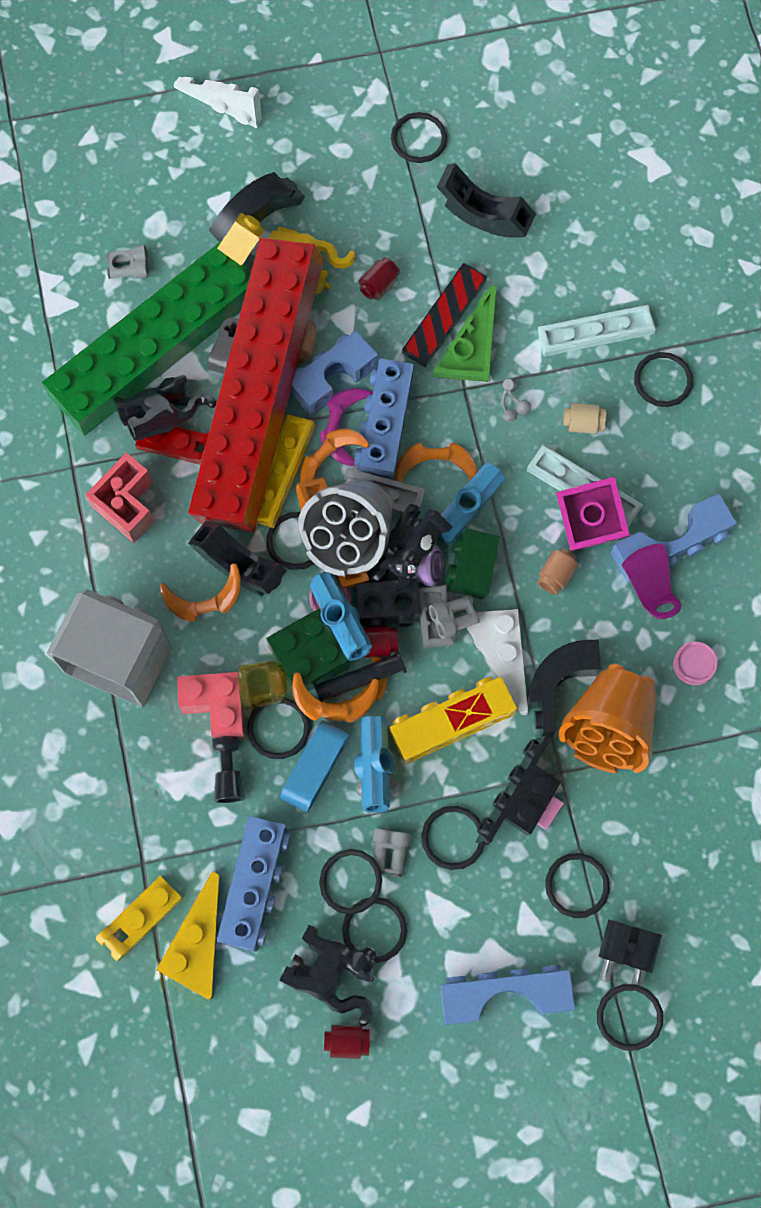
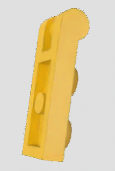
(139, 917)

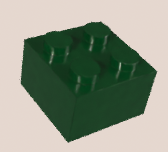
(309, 649)

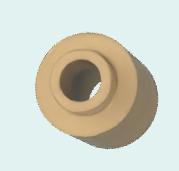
(584, 418)

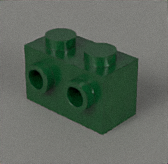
(473, 563)

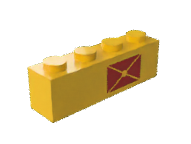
(452, 720)

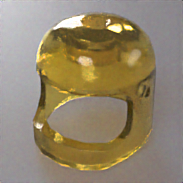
(261, 684)

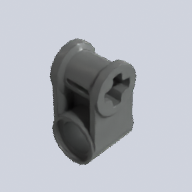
(221, 350)

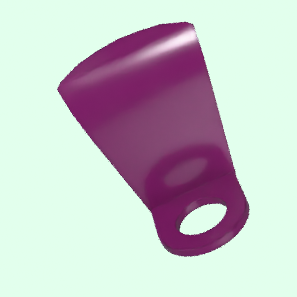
(650, 578)

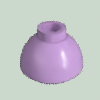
(431, 568)

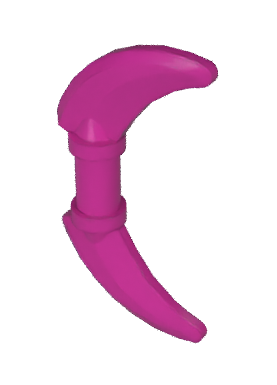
(337, 406)

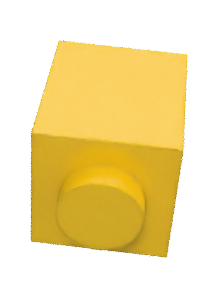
(241, 238)

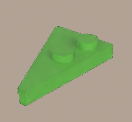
(470, 352)

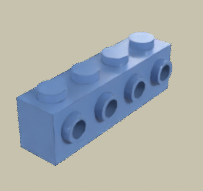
(386, 418)
(252, 884)

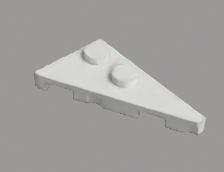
(225, 98)
(500, 643)

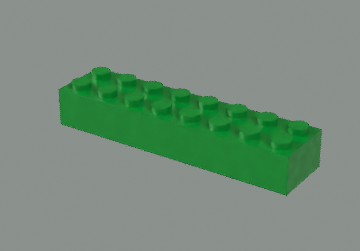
(149, 339)

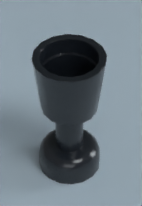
(227, 781)

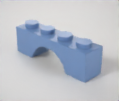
(706, 523)
(548, 992)

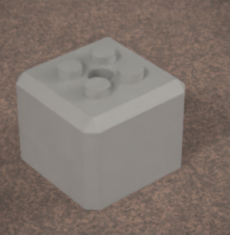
(111, 646)

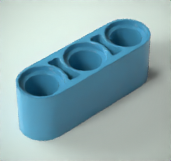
(314, 766)

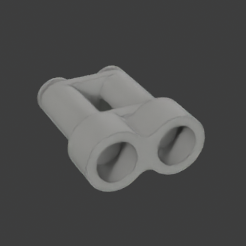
(138, 263)
(443, 616)
(390, 840)

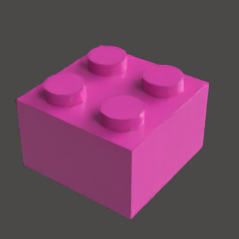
(592, 514)

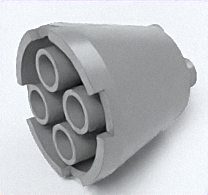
(347, 526)

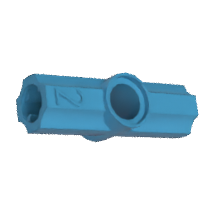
(479, 490)
(347, 628)
(374, 764)

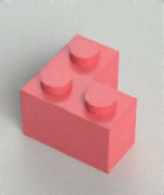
(117, 497)
(216, 695)

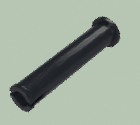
(360, 677)

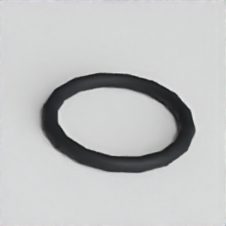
(419, 159)
(646, 397)
(274, 556)
(306, 732)
(424, 835)
(323, 876)
(606, 886)
(383, 958)
(629, 987)

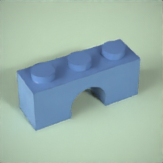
(349, 356)

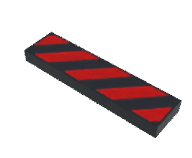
(444, 315)

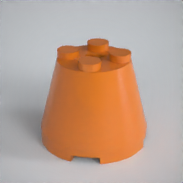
(613, 721)

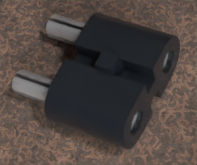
(628, 947)

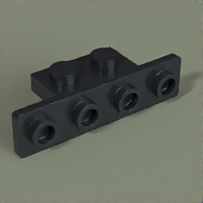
(524, 797)

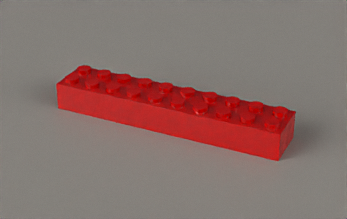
(256, 384)

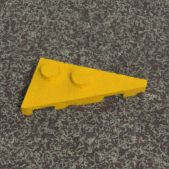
(192, 951)

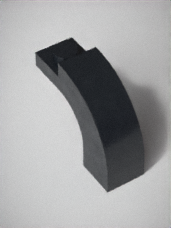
(257, 200)
(482, 210)
(222, 550)
(568, 661)

